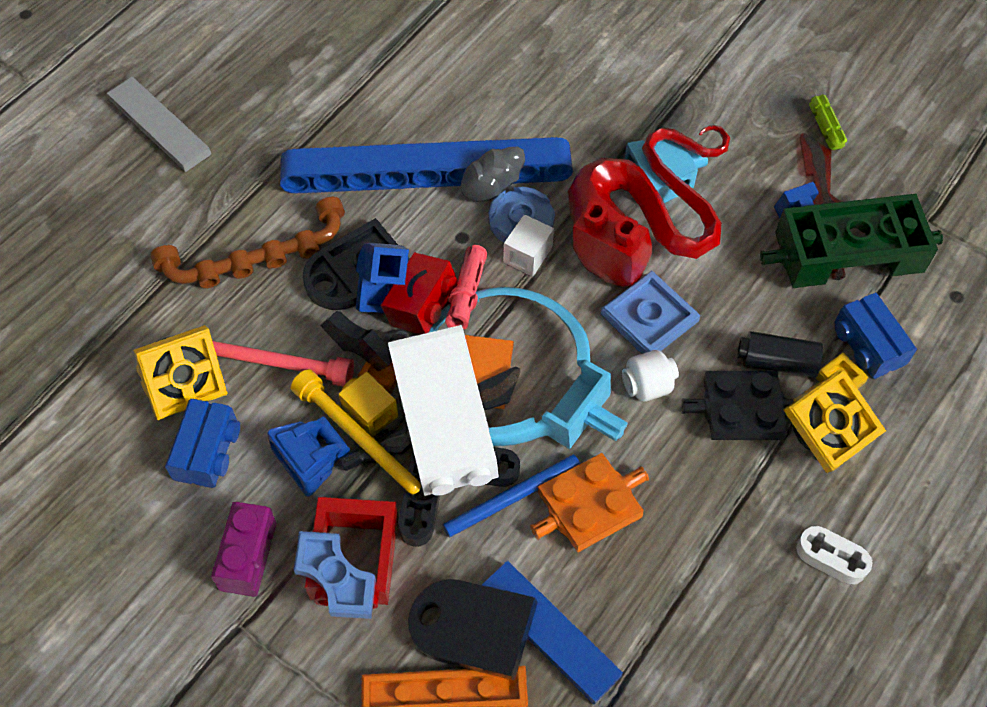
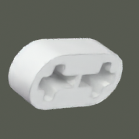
(834, 555)

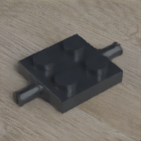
(742, 405)

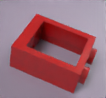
(364, 515)

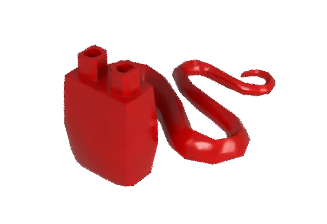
(615, 244)

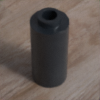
(781, 354)

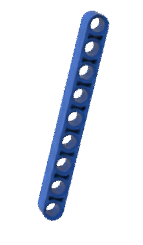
(414, 164)

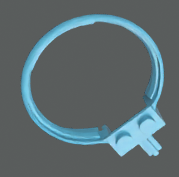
(579, 405)

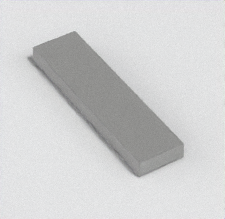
(159, 124)

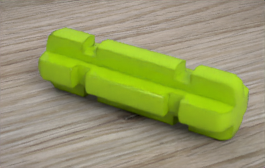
(828, 122)

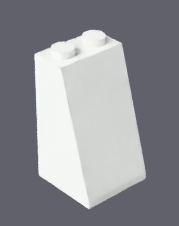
(443, 411)

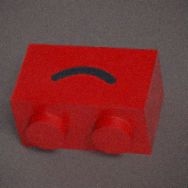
(423, 296)

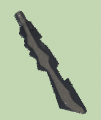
(493, 393)

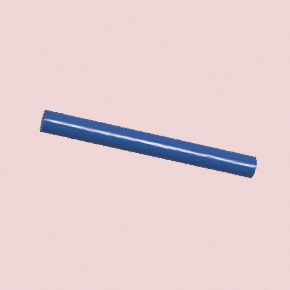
(507, 497)

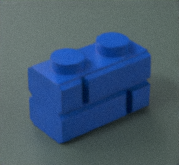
(874, 336)
(202, 443)

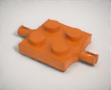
(589, 502)

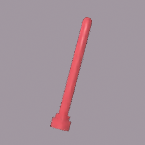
(337, 371)

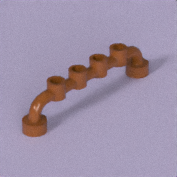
(240, 262)

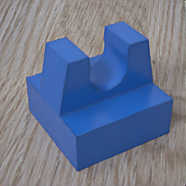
(797, 197)

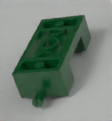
(820, 239)

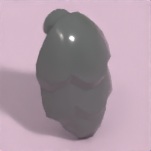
(492, 173)

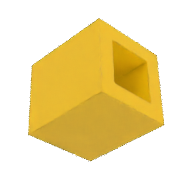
(368, 403)

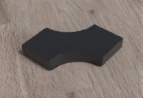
(358, 340)

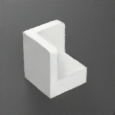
(528, 245)

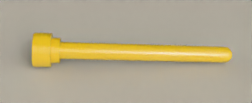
(310, 388)

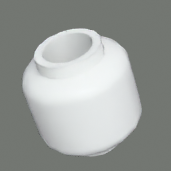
(649, 375)

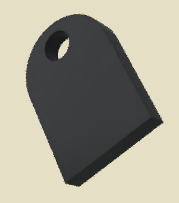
(338, 265)
(476, 626)

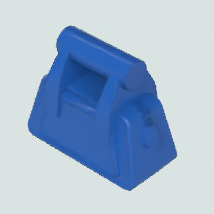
(303, 455)

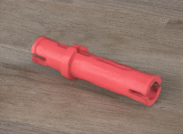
(463, 296)

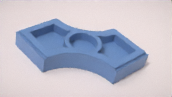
(347, 588)

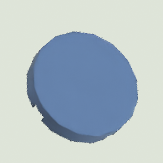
(511, 206)

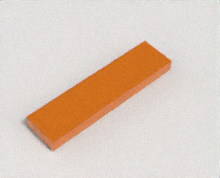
(444, 689)

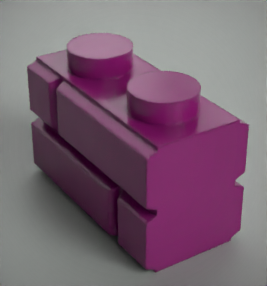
(244, 549)

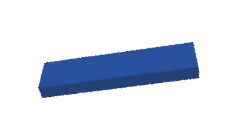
(560, 639)

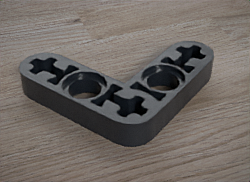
(428, 518)

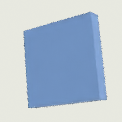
(650, 314)

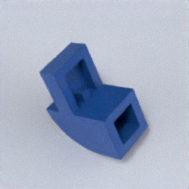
(378, 270)

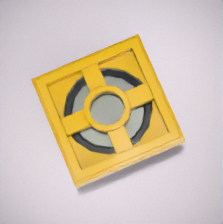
(180, 368)
(833, 424)

